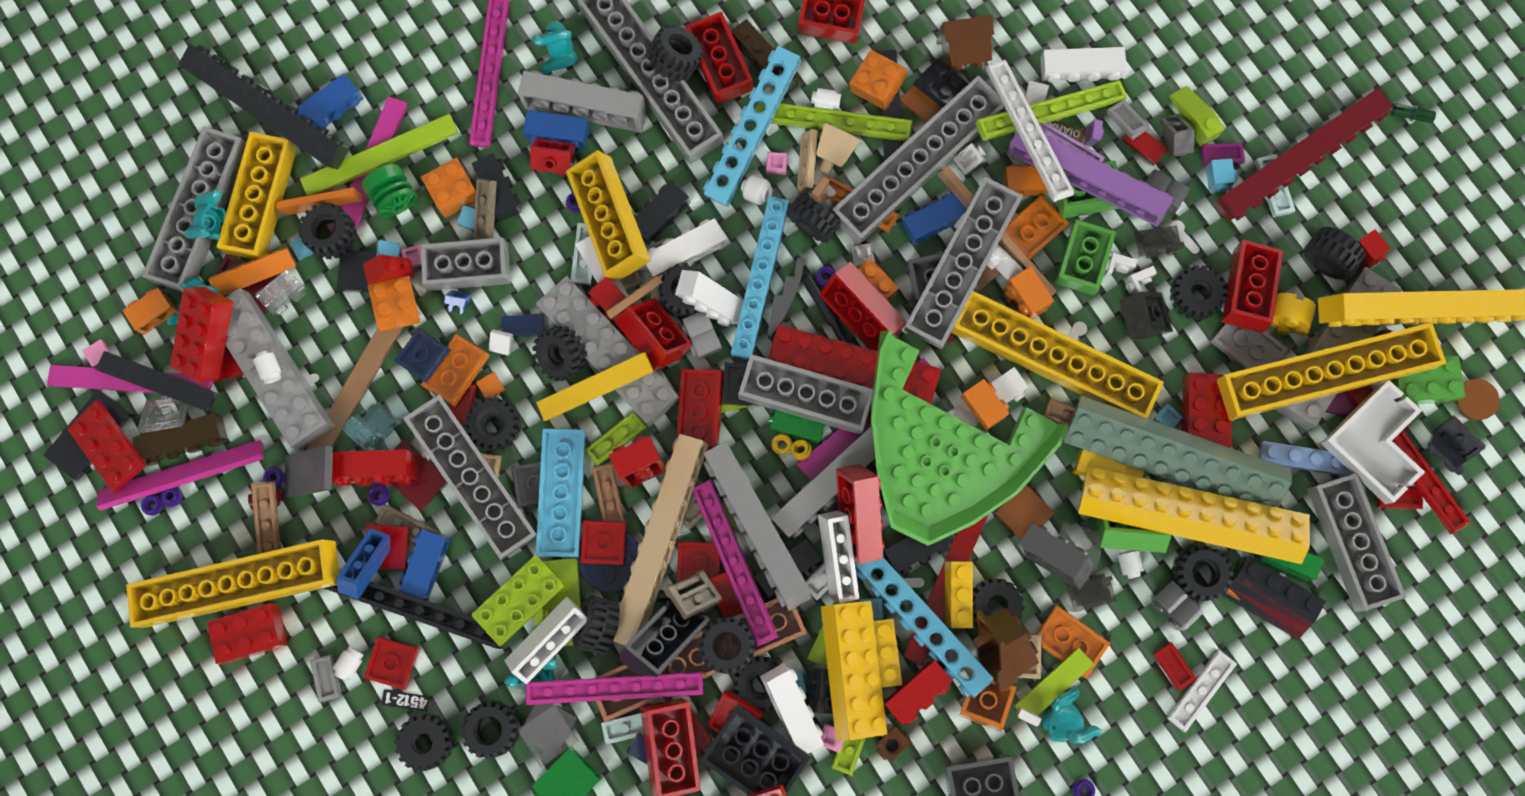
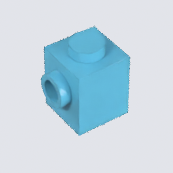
(1221, 175)

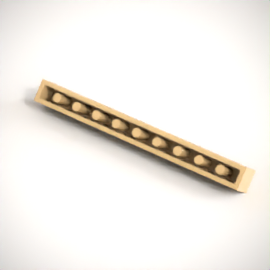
(660, 536)

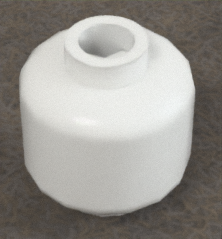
(756, 189)

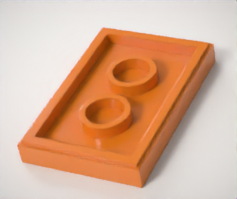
(1036, 226)
(457, 370)
(1064, 633)

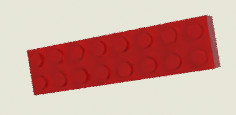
(844, 361)

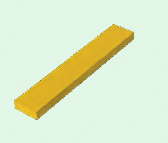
(595, 386)

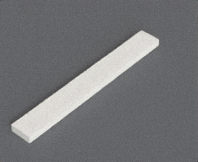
(1029, 131)

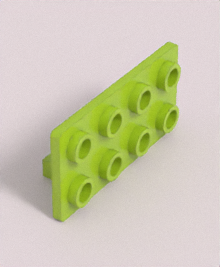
(568, 574)
(518, 600)

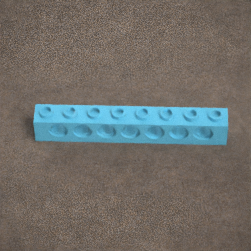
(777, 58)
(760, 279)
(935, 626)

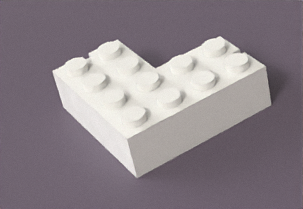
(1366, 444)

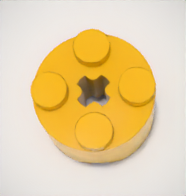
(1293, 314)

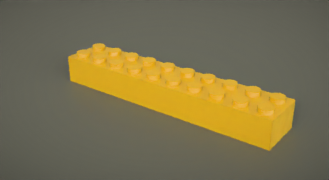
(1422, 307)
(1056, 356)
(1331, 371)
(1195, 515)
(233, 584)

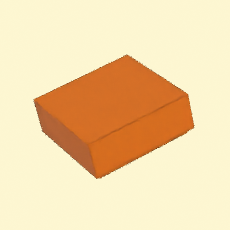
(490, 385)

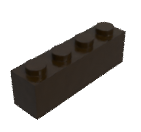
(757, 50)
(189, 438)

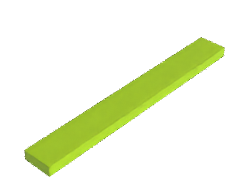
(1055, 108)
(849, 122)
(380, 155)

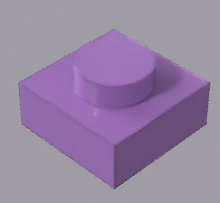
(1093, 132)

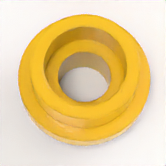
(782, 437)
(797, 446)

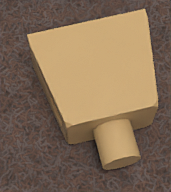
(835, 147)

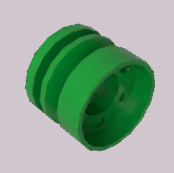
(389, 191)

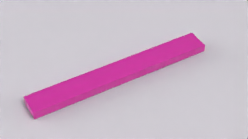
(489, 73)
(384, 130)
(92, 379)
(833, 447)
(182, 474)
(735, 563)
(614, 688)

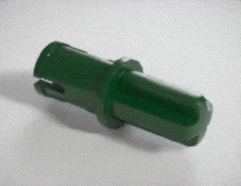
(1413, 113)

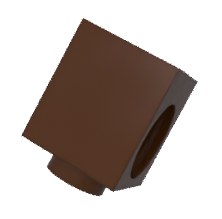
(902, 744)

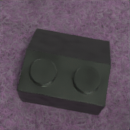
(1145, 315)

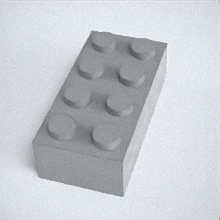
(465, 264)

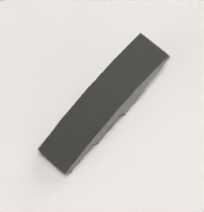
(783, 304)

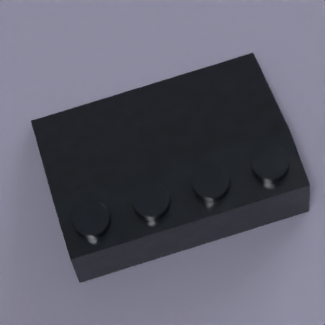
(754, 754)

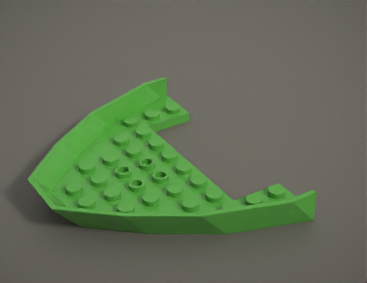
(938, 468)

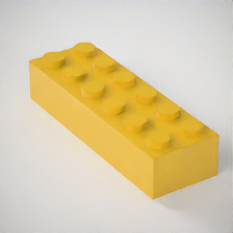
(257, 188)
(608, 216)
(853, 670)

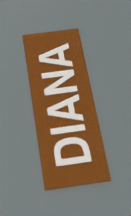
(1072, 131)

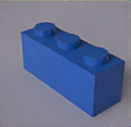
(331, 102)
(556, 128)
(933, 218)
(424, 563)
(363, 564)

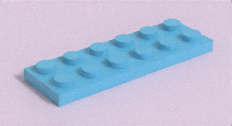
(560, 493)

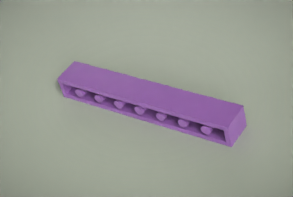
(1103, 181)

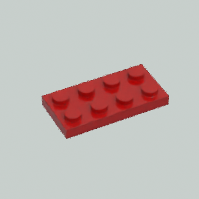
(700, 405)
(106, 446)

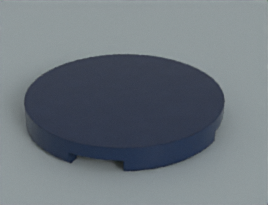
(611, 577)

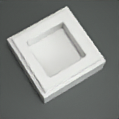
(500, 342)
(1028, 716)

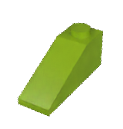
(1198, 115)

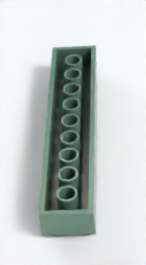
(1176, 454)

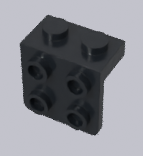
(1454, 444)
(818, 691)

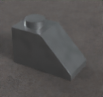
(1177, 135)

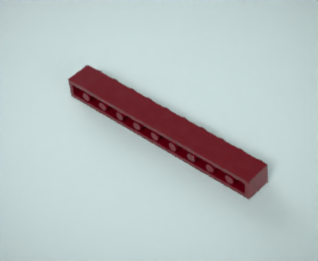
(1302, 155)

